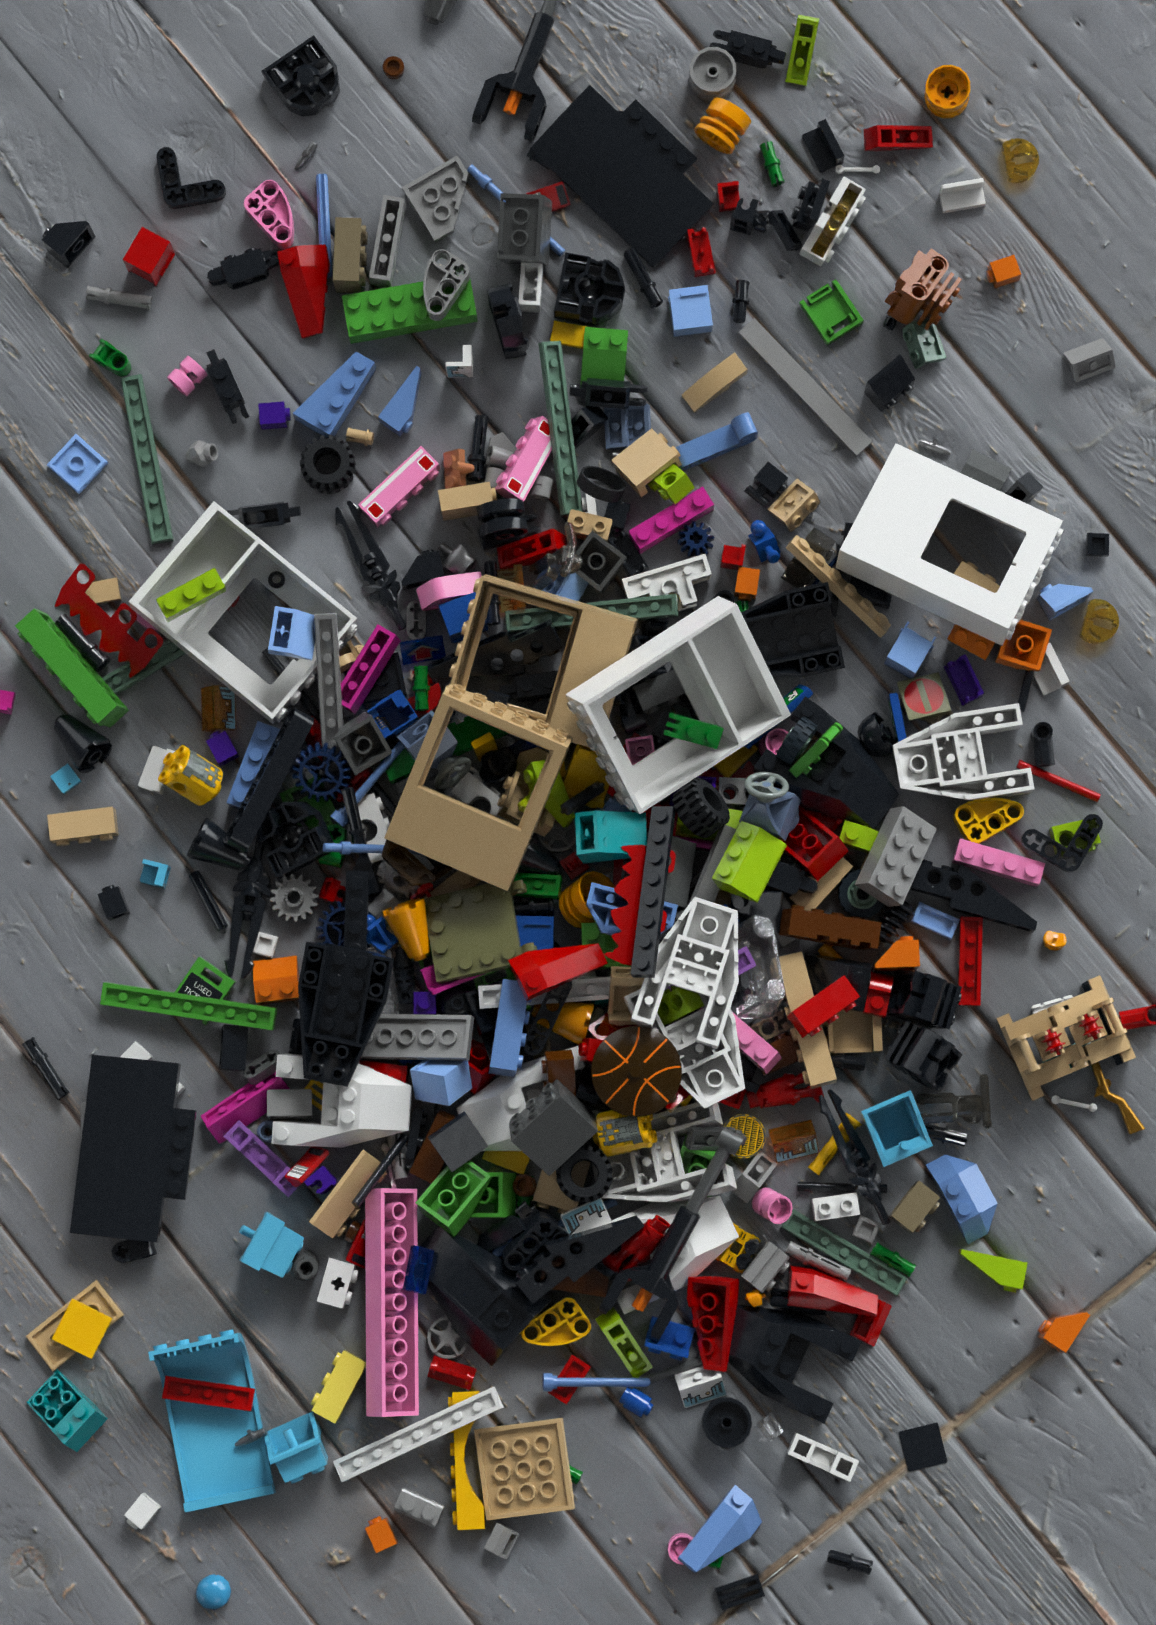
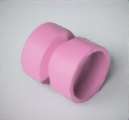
(186, 383)
(772, 741)
(772, 1205)
(677, 1545)

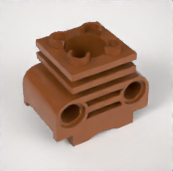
(921, 289)

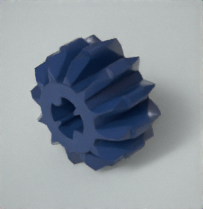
(690, 544)

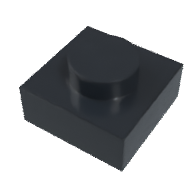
(1097, 544)

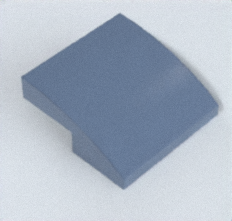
(626, 426)

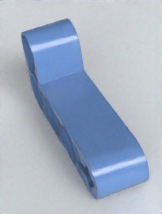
(718, 442)

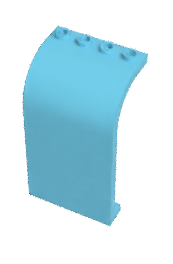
(205, 1435)

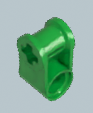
(107, 356)
(334, 858)

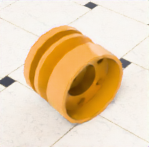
(947, 79)
(722, 125)
(574, 898)

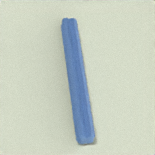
(323, 215)

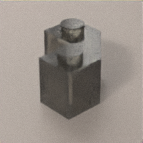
(796, 572)

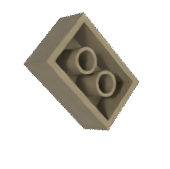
(349, 255)

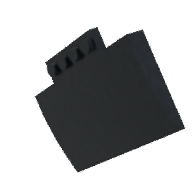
(625, 172)
(131, 1149)

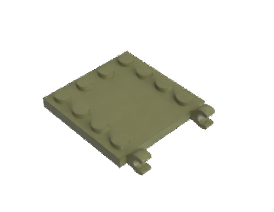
(474, 931)

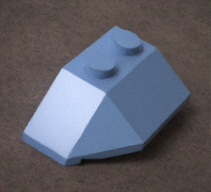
(604, 899)
(964, 1194)

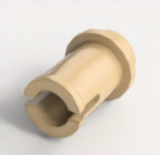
(360, 436)

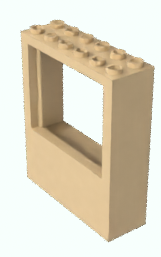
(593, 644)
(462, 833)

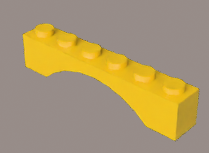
(470, 1508)

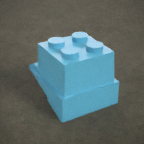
(896, 1128)
(271, 1245)
(297, 1448)

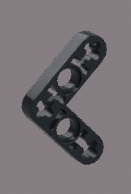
(177, 188)
(1071, 850)

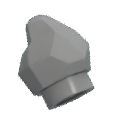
(202, 453)

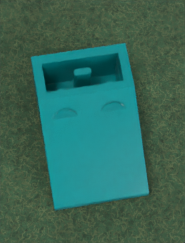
(605, 832)
(66, 1411)

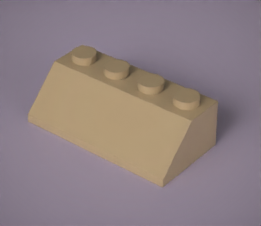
(338, 1205)

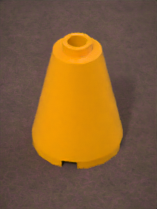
(410, 927)
(572, 1020)

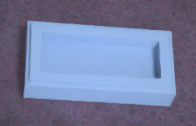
(935, 921)

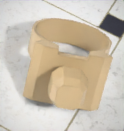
(348, 655)

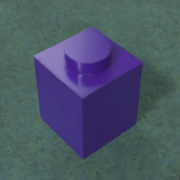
(273, 415)
(222, 747)
(425, 1003)

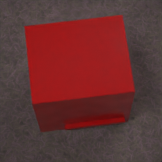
(149, 256)

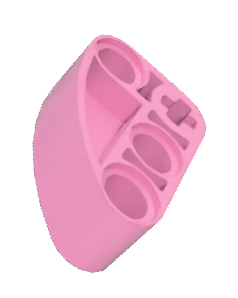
(272, 207)
(445, 589)

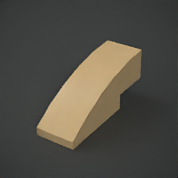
(715, 382)

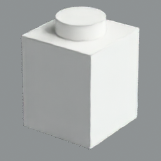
(142, 1511)

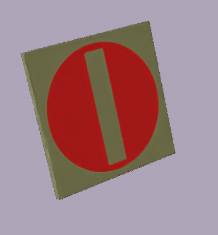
(923, 697)

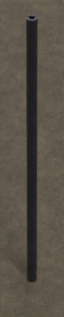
(316, 713)

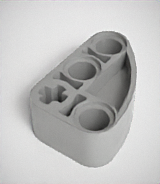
(441, 276)

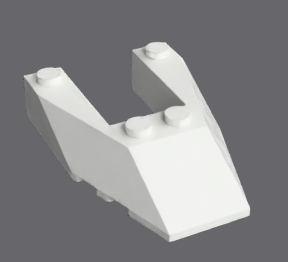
(951, 761)
(698, 957)
(706, 1071)
(504, 1097)
(363, 1111)
(658, 1171)
(708, 1240)

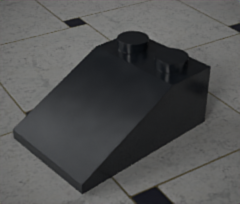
(826, 970)

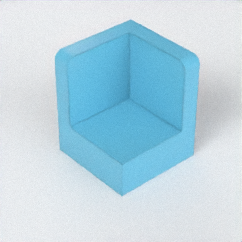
(155, 873)

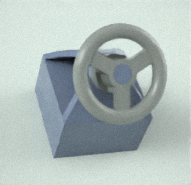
(412, 741)
(770, 806)

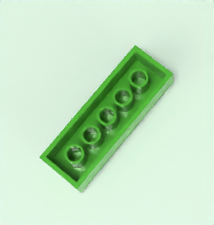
(401, 312)
(72, 669)

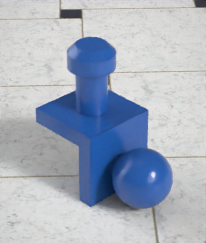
(764, 542)
(378, 935)

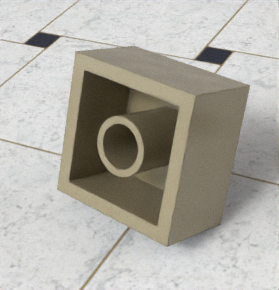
(914, 1207)

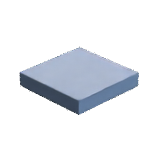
(77, 464)

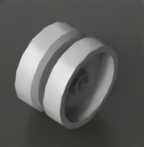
(712, 61)

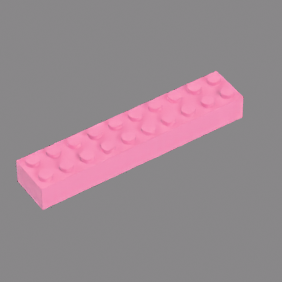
(390, 1310)

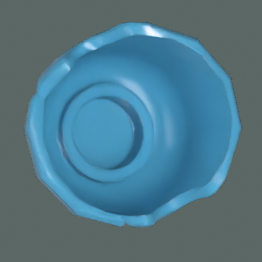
(213, 1592)

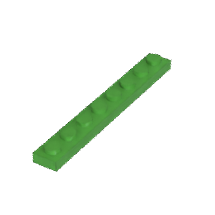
(188, 1006)

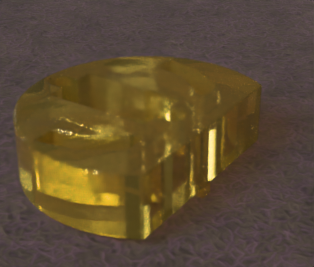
(1025, 170)
(1108, 614)

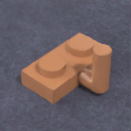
(456, 468)

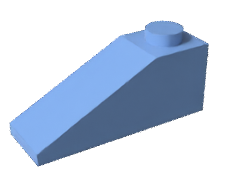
(401, 408)

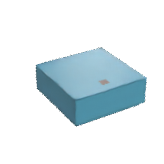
(65, 778)

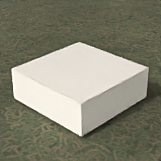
(265, 945)

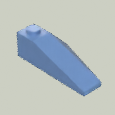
(726, 1528)

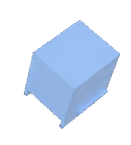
(690, 310)
(908, 652)
(441, 1080)

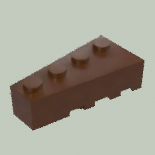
(830, 928)

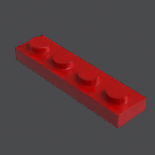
(970, 960)
(208, 1393)

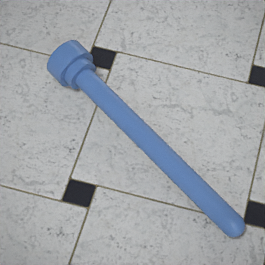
(341, 816)
(551, 1382)

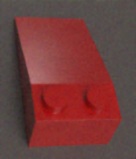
(814, 846)

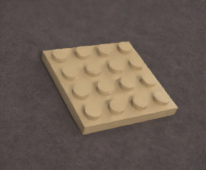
(524, 1469)

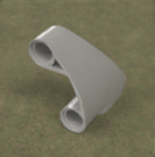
(498, 452)

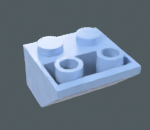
(292, 633)

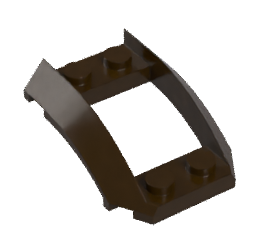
(409, 866)

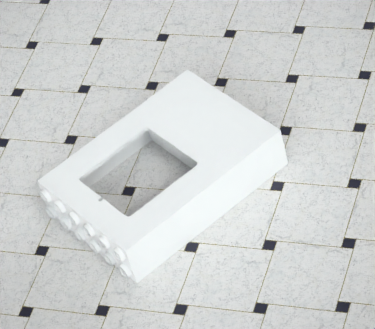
(902, 516)
(238, 557)
(723, 682)

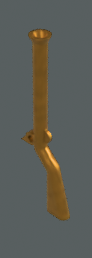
(1131, 1121)

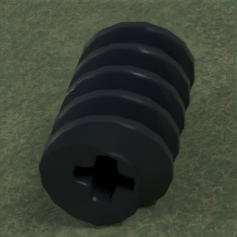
(893, 921)

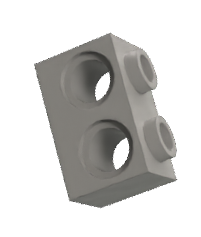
(737, 786)

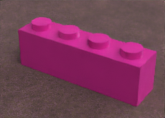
(671, 520)
(367, 668)

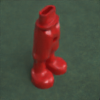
(782, 1092)
(639, 1245)

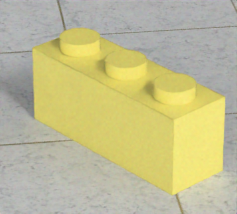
(338, 1386)

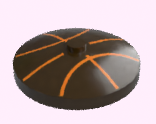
(636, 1071)

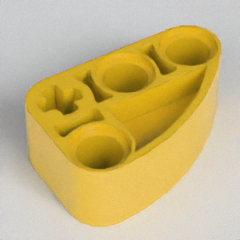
(979, 814)
(563, 1331)

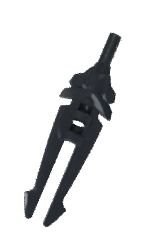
(381, 588)
(252, 883)
(866, 1178)

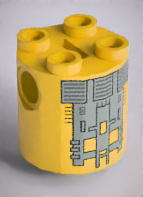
(191, 775)
(623, 1133)

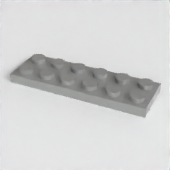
(421, 1037)

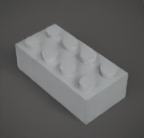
(895, 856)

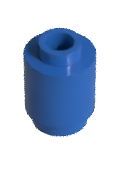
(636, 1402)

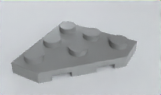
(439, 197)

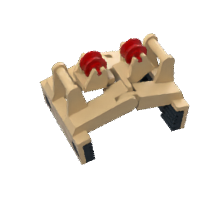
(1094, 1019)

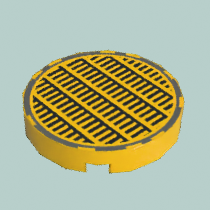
(753, 1130)

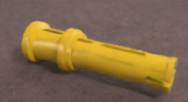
(830, 1148)

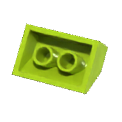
(748, 862)

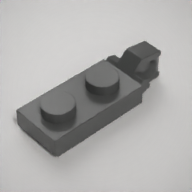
(705, 1137)

